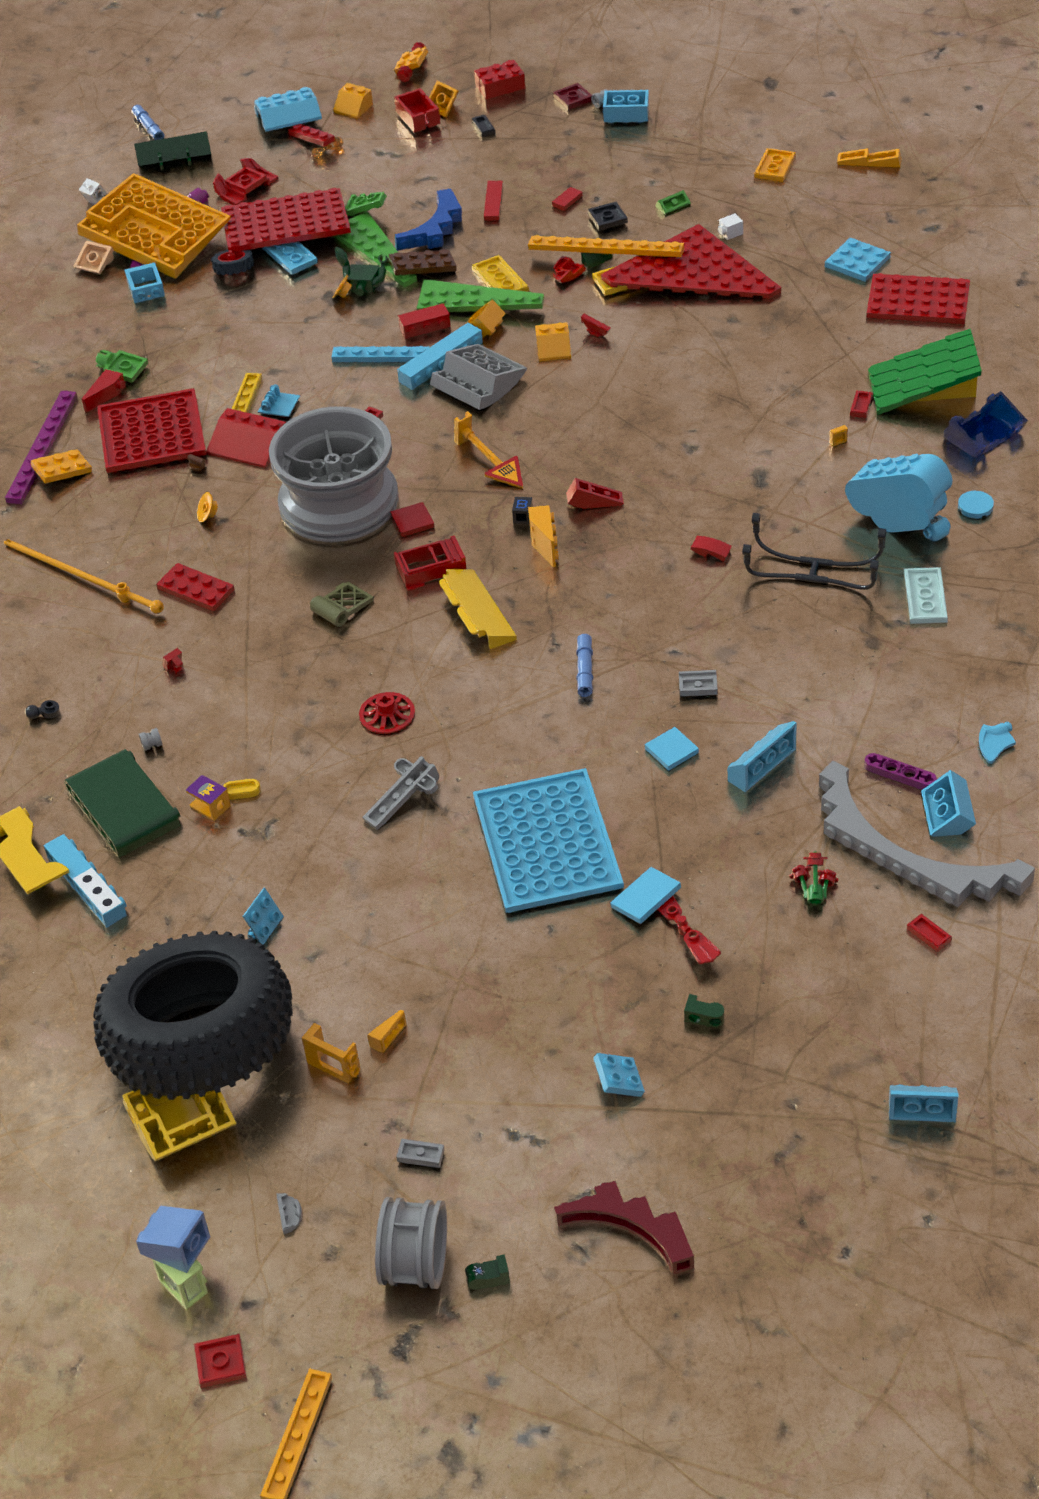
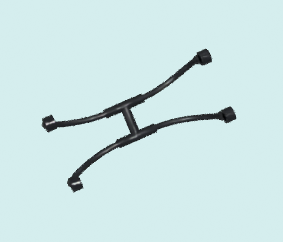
(812, 577)

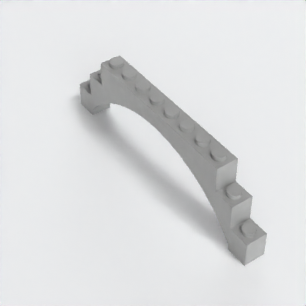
(942, 879)

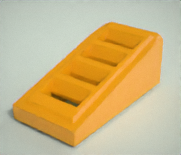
(385, 1033)

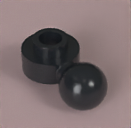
(48, 709)

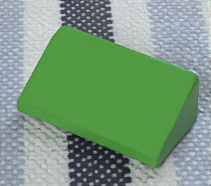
(673, 202)

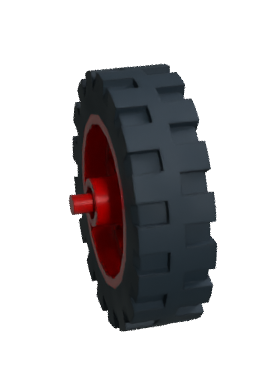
(232, 262)

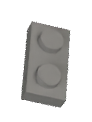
(420, 1153)

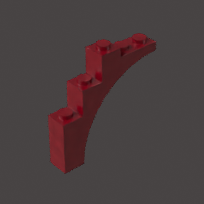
(635, 1216)

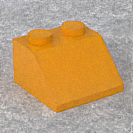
(353, 100)
(487, 318)
(553, 341)

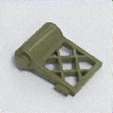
(333, 609)

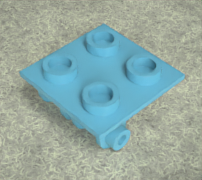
(278, 403)
(262, 917)

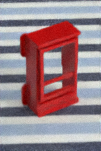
(417, 577)

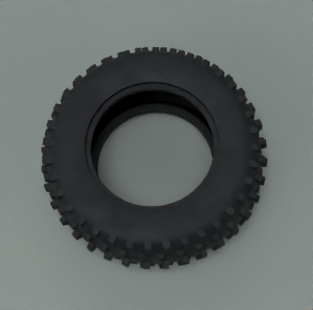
(200, 1051)

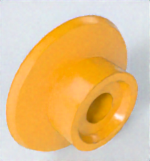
(343, 288)
(206, 507)

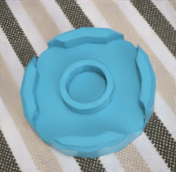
(975, 504)

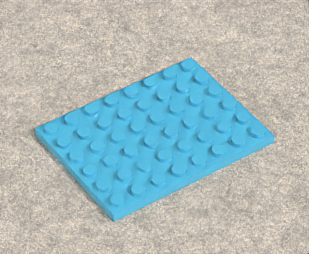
(547, 840)

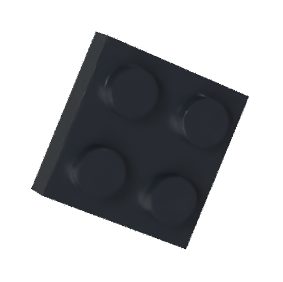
(607, 216)

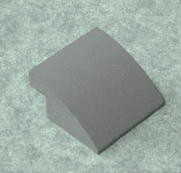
(477, 375)

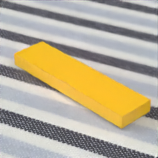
(247, 392)

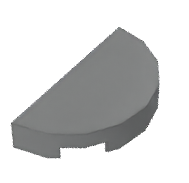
(290, 1212)

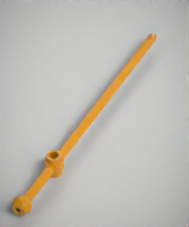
(121, 589)

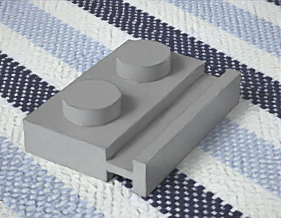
(698, 683)

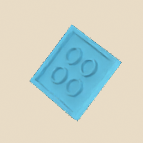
(857, 259)

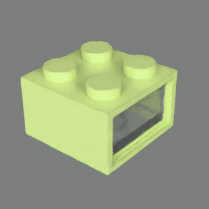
(184, 1286)

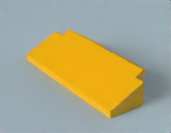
(476, 606)

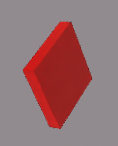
(412, 519)
(220, 1360)

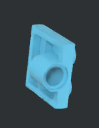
(618, 1074)

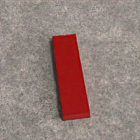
(493, 200)

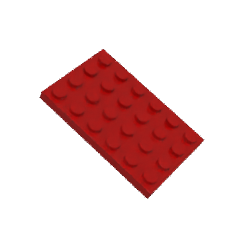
(918, 298)

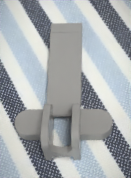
(413, 777)

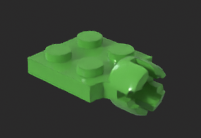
(122, 362)

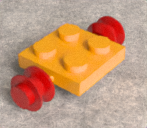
(410, 61)

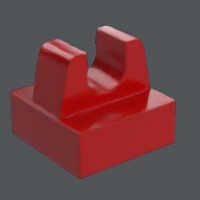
(173, 660)

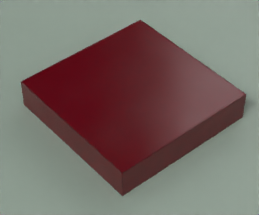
(572, 96)

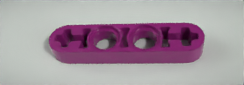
(901, 769)

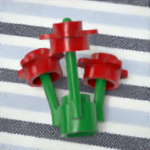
(827, 878)

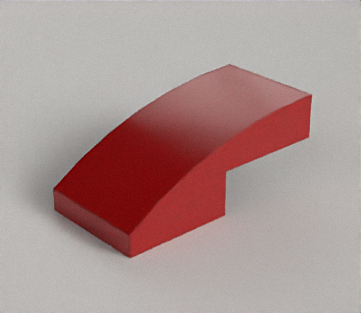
(714, 547)

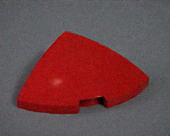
(567, 270)

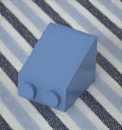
(174, 1237)

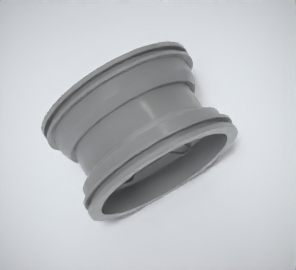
(334, 473)

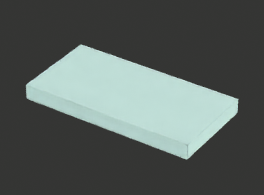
(925, 595)

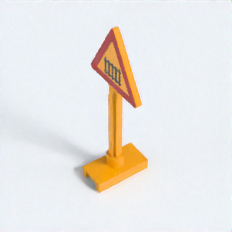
(505, 472)

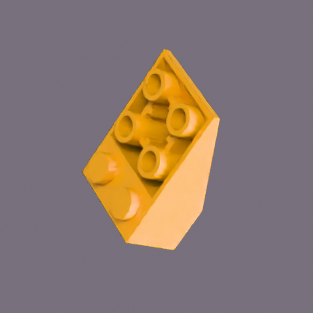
(543, 533)

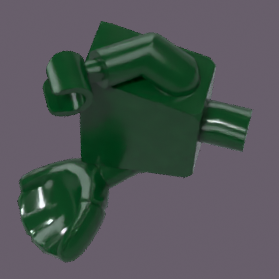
(362, 277)

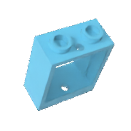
(143, 274)

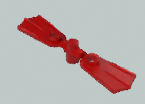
(701, 947)

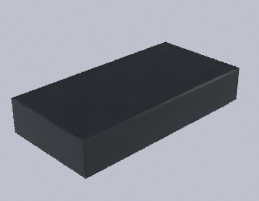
(483, 125)

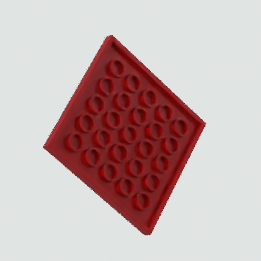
(151, 430)

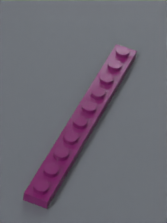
(41, 446)

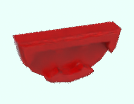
(594, 326)

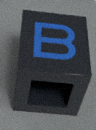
(520, 510)

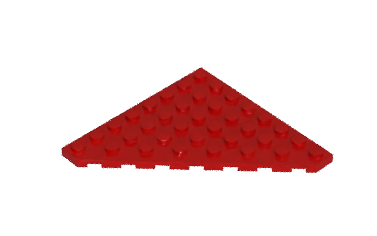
(702, 268)

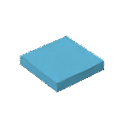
(671, 748)

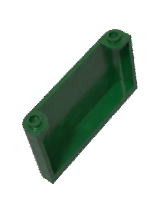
(122, 802)

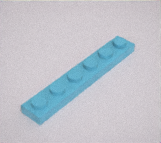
(376, 354)

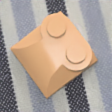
(94, 257)

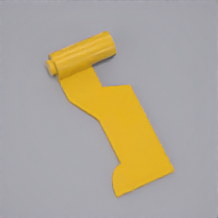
(20, 854)

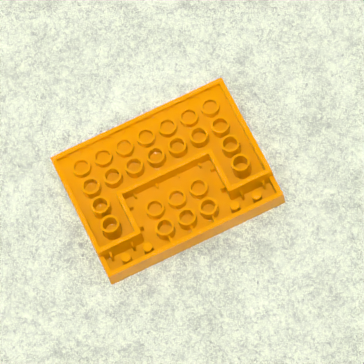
(152, 224)

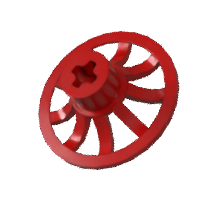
(386, 707)

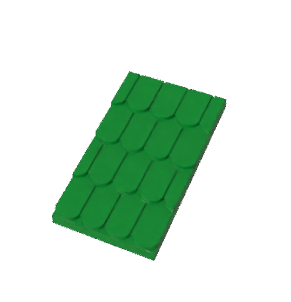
(932, 372)

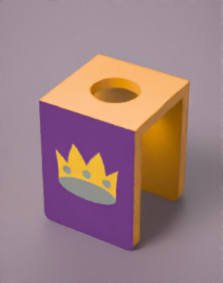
(210, 797)

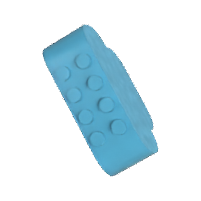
(900, 491)

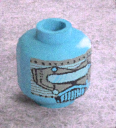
(937, 529)

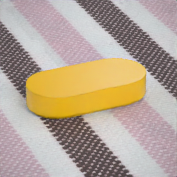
(242, 788)

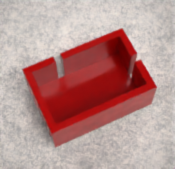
(499, 79)
(417, 110)

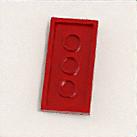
(195, 587)

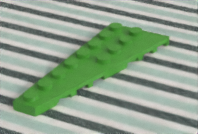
(370, 242)
(467, 297)

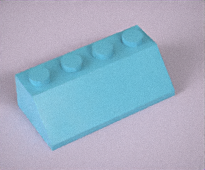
(763, 756)

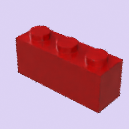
(424, 321)

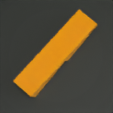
(862, 157)

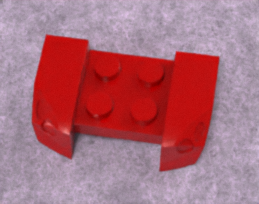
(242, 182)

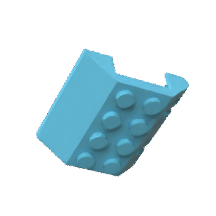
(287, 109)

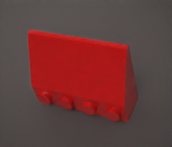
(243, 437)

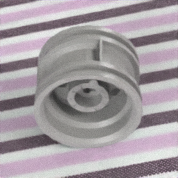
(411, 1243)

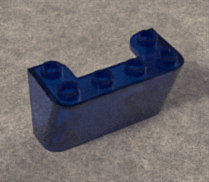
(987, 427)

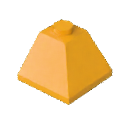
(443, 97)

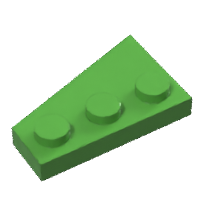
(364, 203)

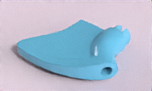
(995, 740)

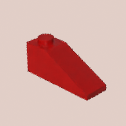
(104, 389)
(591, 495)

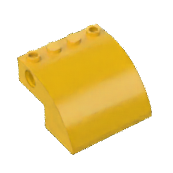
(177, 1123)

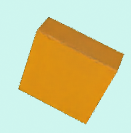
(838, 435)

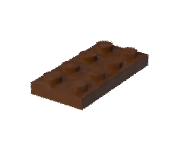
(422, 262)

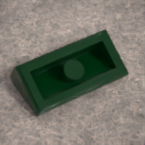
(591, 260)

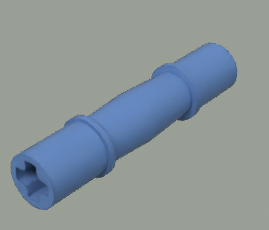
(143, 117)
(584, 665)

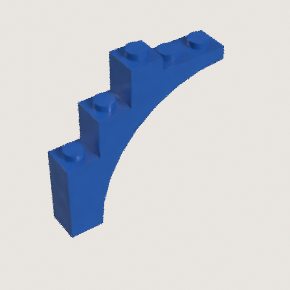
(432, 231)

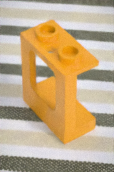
(316, 1047)

